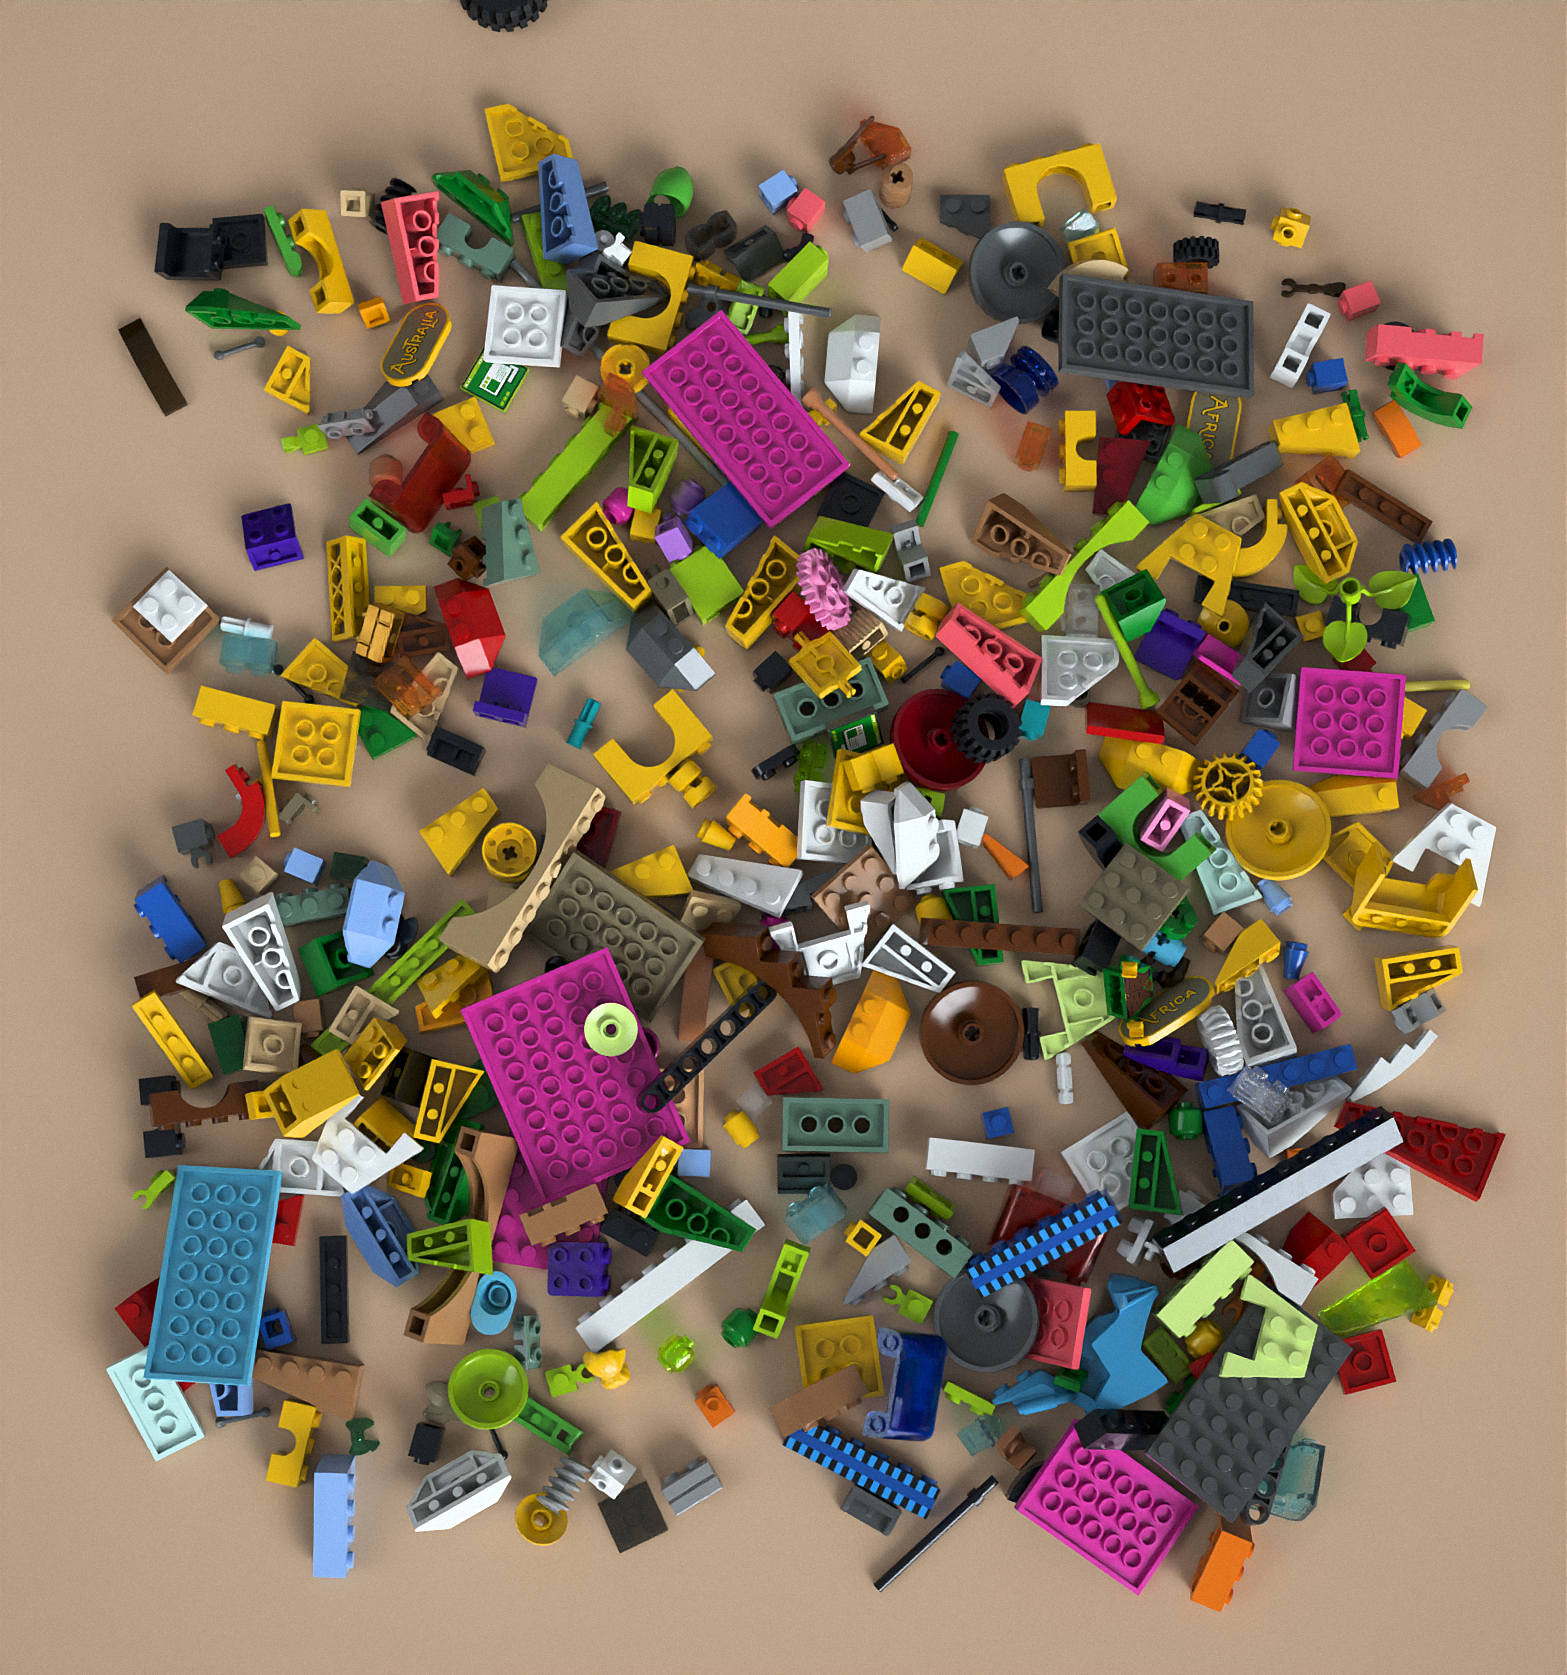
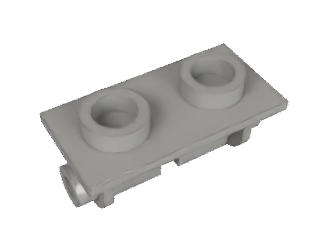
(337, 425)

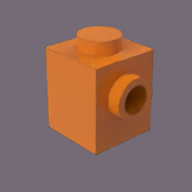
(714, 1404)

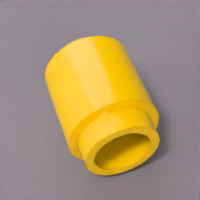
(741, 1128)

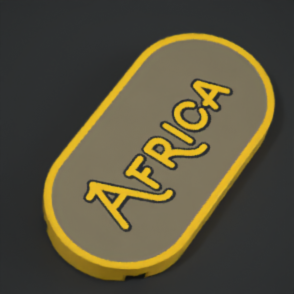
(1217, 423)
(1171, 1010)

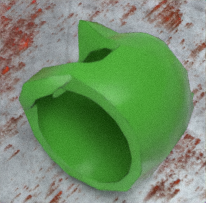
(676, 186)

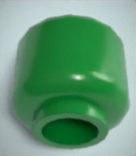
(1185, 1121)
(739, 1327)

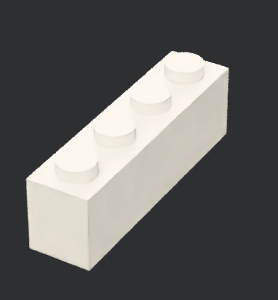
(979, 1159)

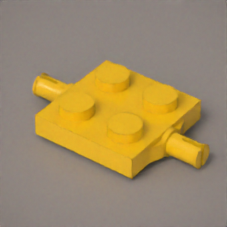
(825, 664)

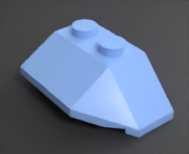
(372, 914)

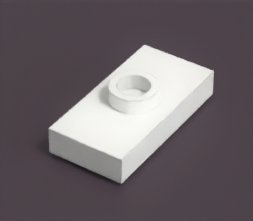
(898, 490)

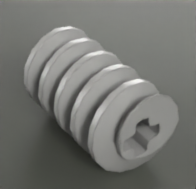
(563, 1484)

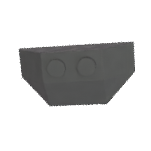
(665, 652)

